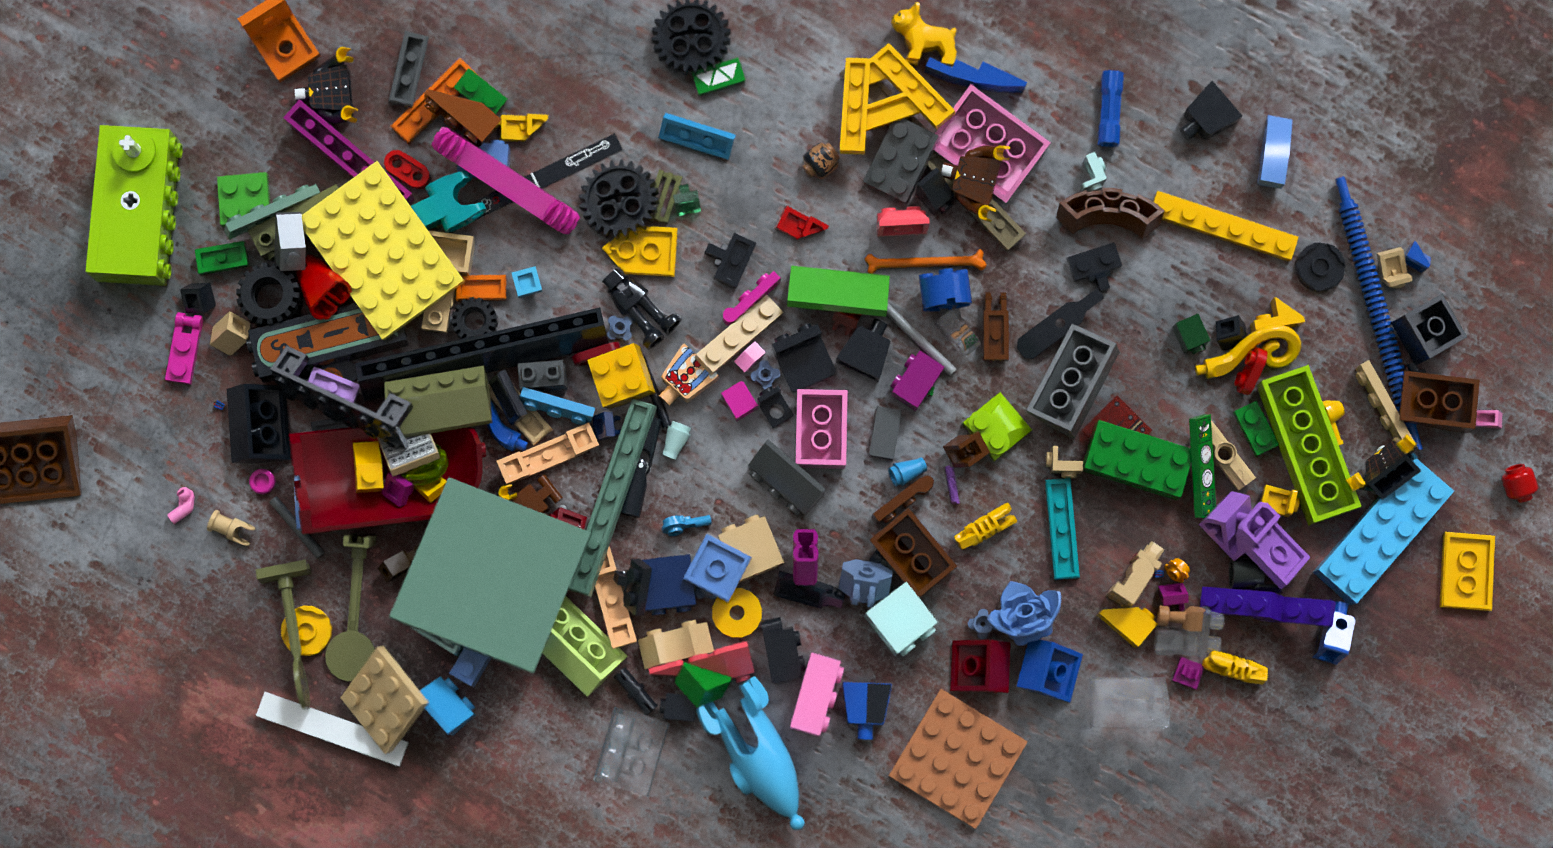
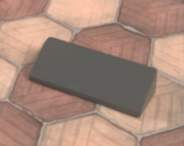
(408, 69)

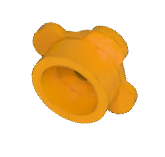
(1177, 570)

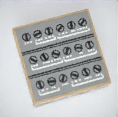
(419, 452)

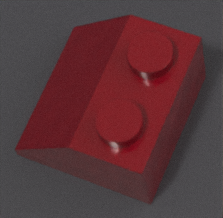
(980, 666)

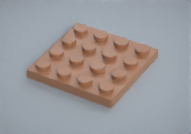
(958, 758)

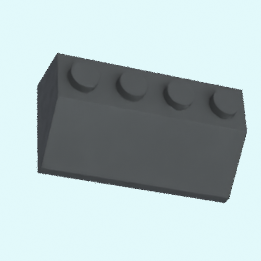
(1073, 380)

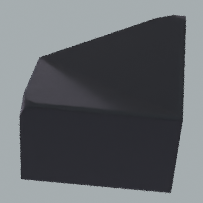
(198, 297)
(1230, 332)

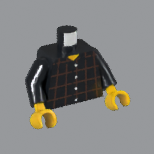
(330, 89)
(1388, 468)

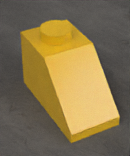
(367, 467)
(1129, 623)

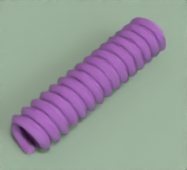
(952, 485)

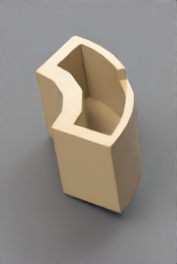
(676, 644)

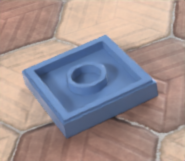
(717, 568)

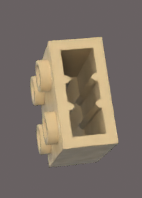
(756, 541)

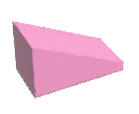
(1489, 419)

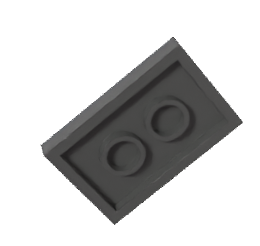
(901, 159)

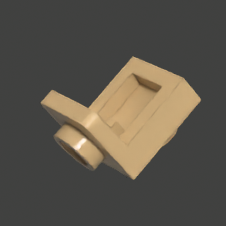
(1393, 268)
(1067, 469)

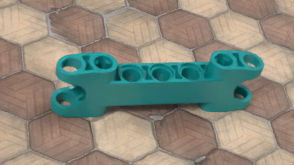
(443, 204)

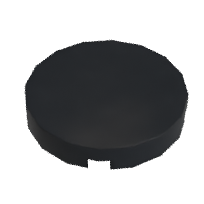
(1320, 267)

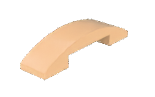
(548, 454)
(611, 601)

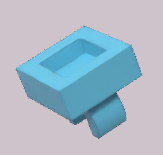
(527, 282)

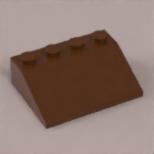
(39, 459)

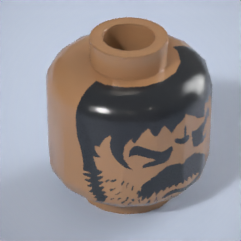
(820, 160)

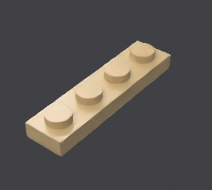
(738, 335)
(1381, 400)

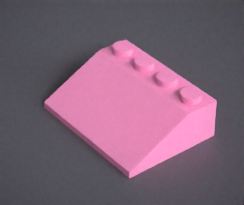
(984, 122)

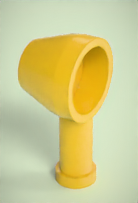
(1334, 411)

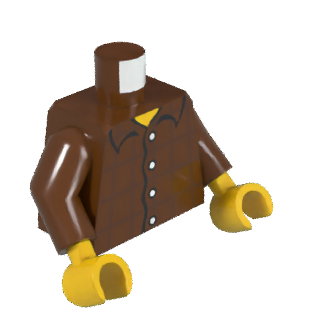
(976, 178)

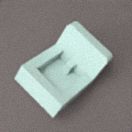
(1095, 169)

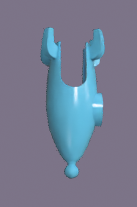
(762, 769)

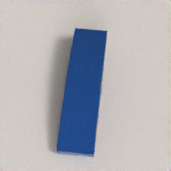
(986, 78)

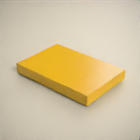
(1467, 571)

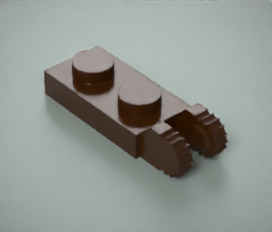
(995, 329)
(905, 499)

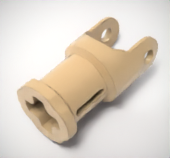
(228, 527)

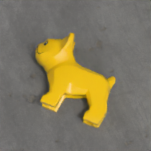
(923, 37)

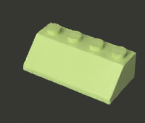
(581, 649)

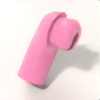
(185, 505)

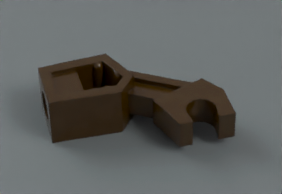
(397, 564)

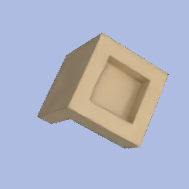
(230, 333)

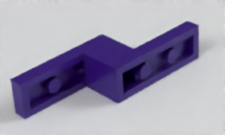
(1269, 606)

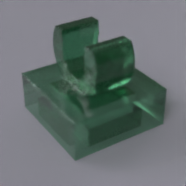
(687, 201)

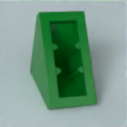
(701, 684)

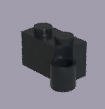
(782, 650)

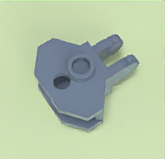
(865, 581)

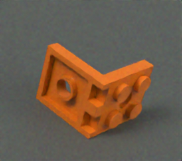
(270, 27)

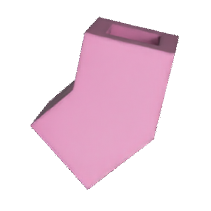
(750, 357)

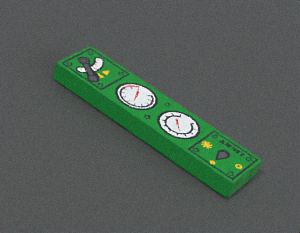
(1202, 465)

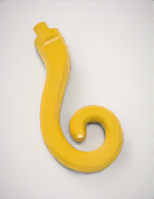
(1224, 364)

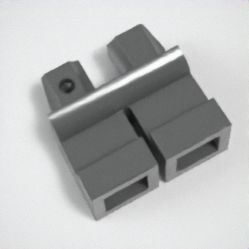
(540, 375)

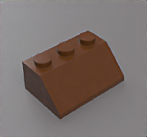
(913, 553)

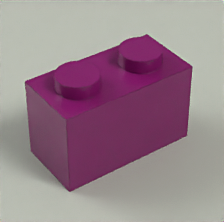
(917, 380)

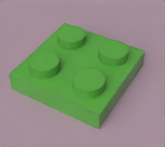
(241, 194)

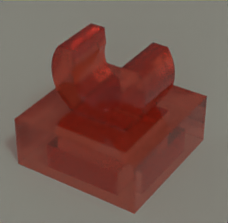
(850, 320)

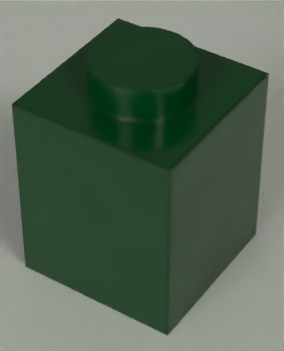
(1191, 334)

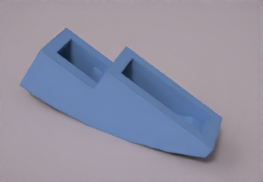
(1275, 152)

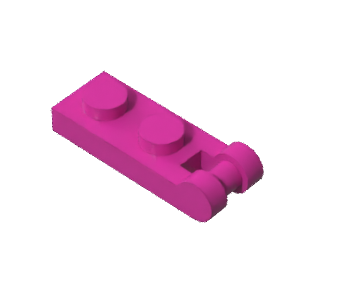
(765, 283)
(184, 349)

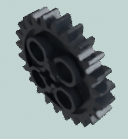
(693, 57)
(616, 178)

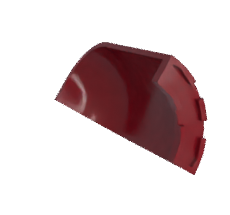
(328, 485)

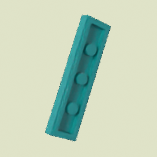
(1062, 529)

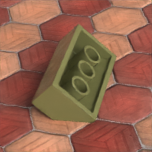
(444, 400)

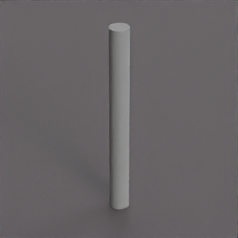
(919, 340)

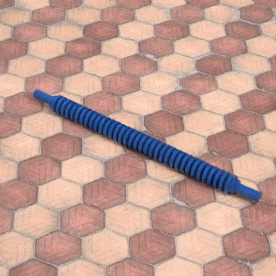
(1348, 208)

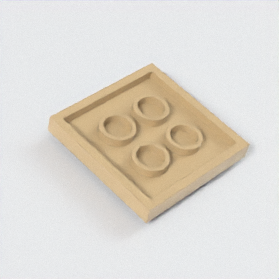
(384, 700)

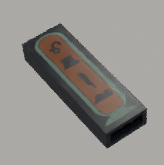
(325, 341)

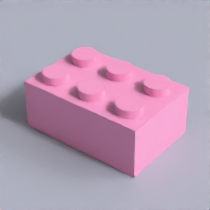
(821, 428)
(816, 695)

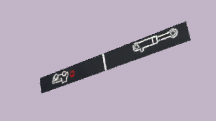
(557, 170)

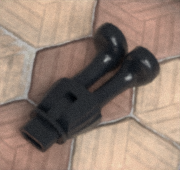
(628, 296)

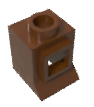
(961, 452)

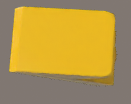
(1282, 315)

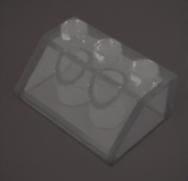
(1129, 702)
(631, 751)

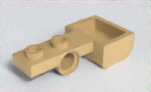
(460, 252)

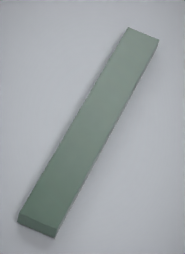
(613, 494)

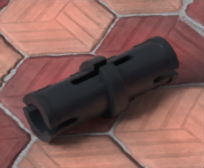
(635, 691)

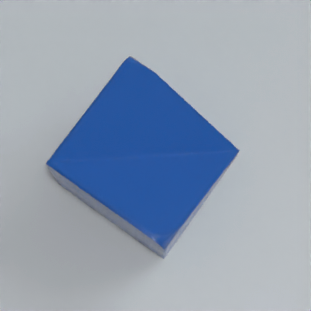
(1416, 258)

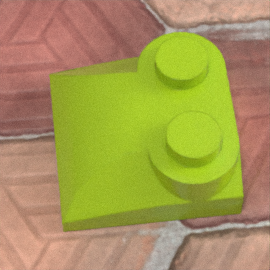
(998, 425)

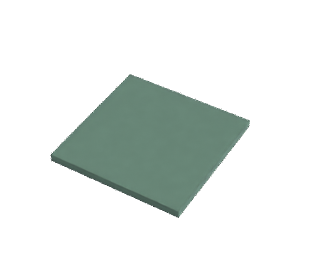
(490, 575)

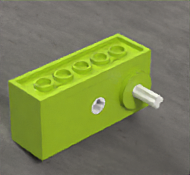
(133, 205)

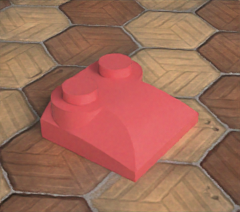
(902, 222)

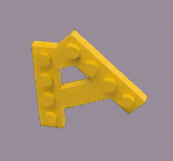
(914, 98)

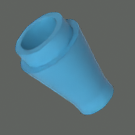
(906, 471)

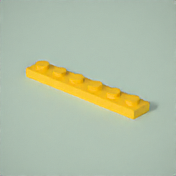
(1226, 226)

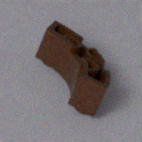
(1112, 208)

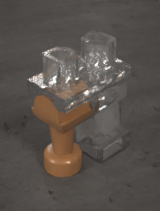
(1193, 637)

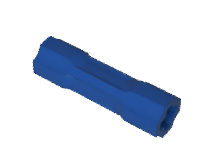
(1110, 108)

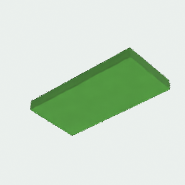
(838, 291)

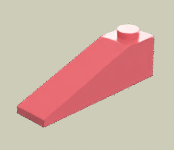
(728, 660)

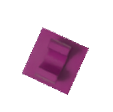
(397, 489)
(1173, 594)
(1188, 673)

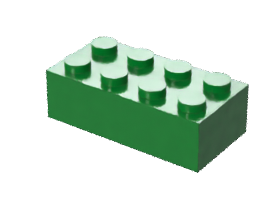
(1137, 460)

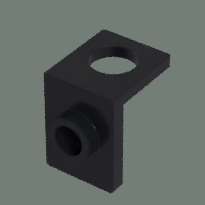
(769, 398)

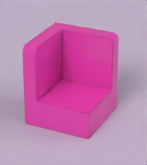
(739, 401)

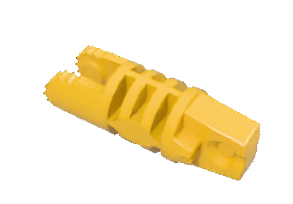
(985, 527)
(1235, 667)

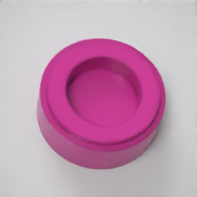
(262, 481)

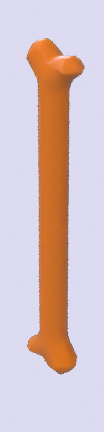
(975, 260)

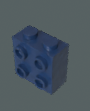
(667, 586)

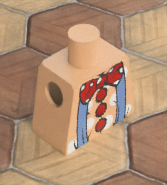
(685, 377)

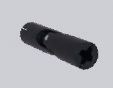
(636, 493)

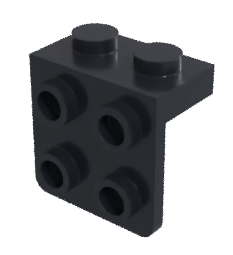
(803, 357)

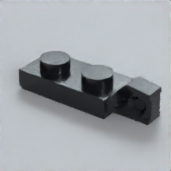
(813, 595)

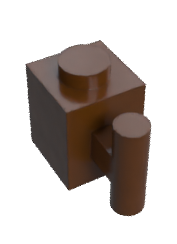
(535, 500)

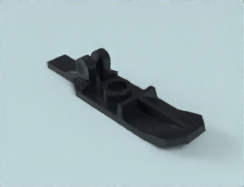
(1047, 332)

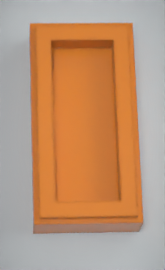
(483, 286)

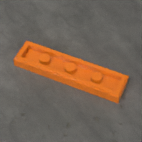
(418, 118)

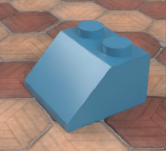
(447, 706)

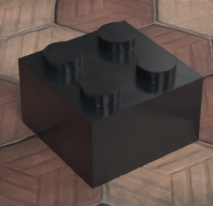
(1429, 329)

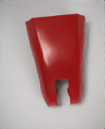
(319, 285)

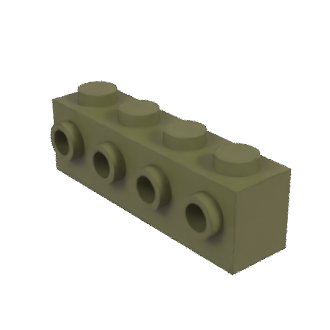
(264, 233)

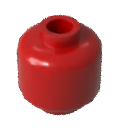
(1519, 482)

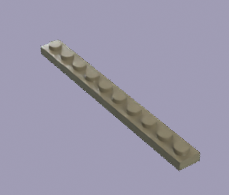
(1002, 226)

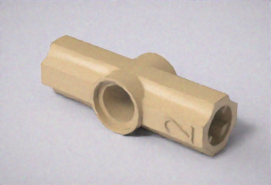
(1234, 468)

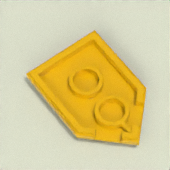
(647, 253)

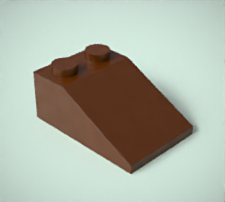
(1439, 401)

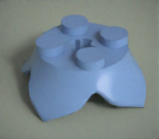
(1025, 614)

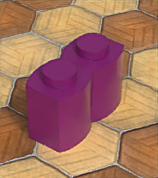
(805, 557)

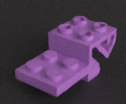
(1255, 532)

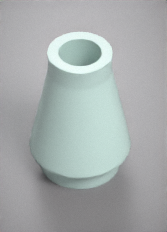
(676, 438)

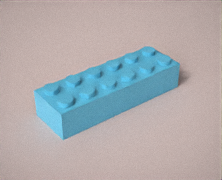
(1382, 535)

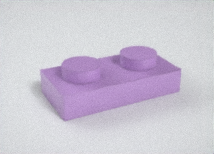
(334, 384)

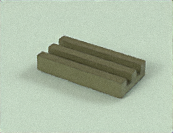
(669, 176)

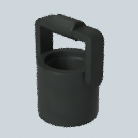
(1247, 575)

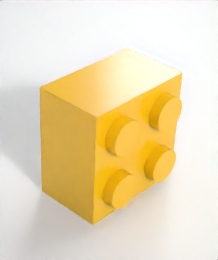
(621, 376)

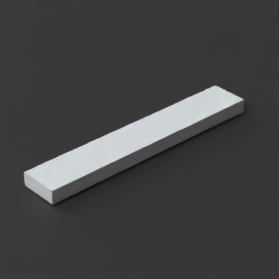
(326, 727)

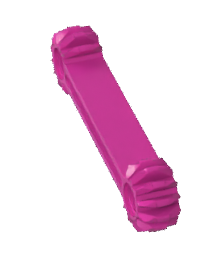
(505, 180)

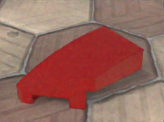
(797, 224)

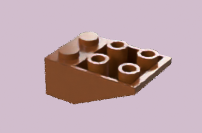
(468, 116)

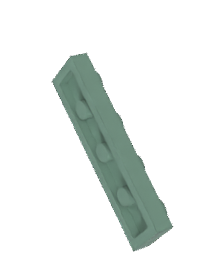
(241, 224)

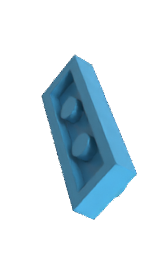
(697, 136)
(556, 406)

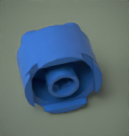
(945, 290)

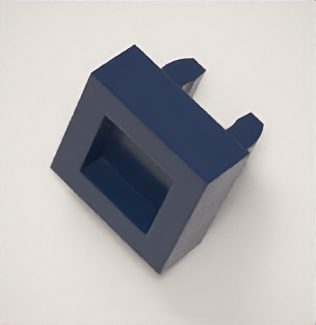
(604, 425)

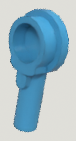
(676, 524)

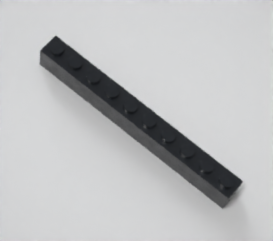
(492, 350)

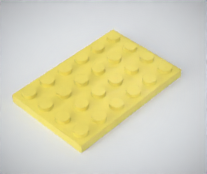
(381, 250)

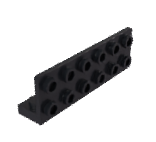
(383, 424)

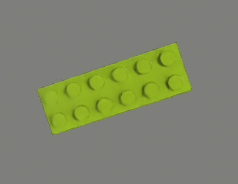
(1308, 445)

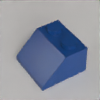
(1049, 670)

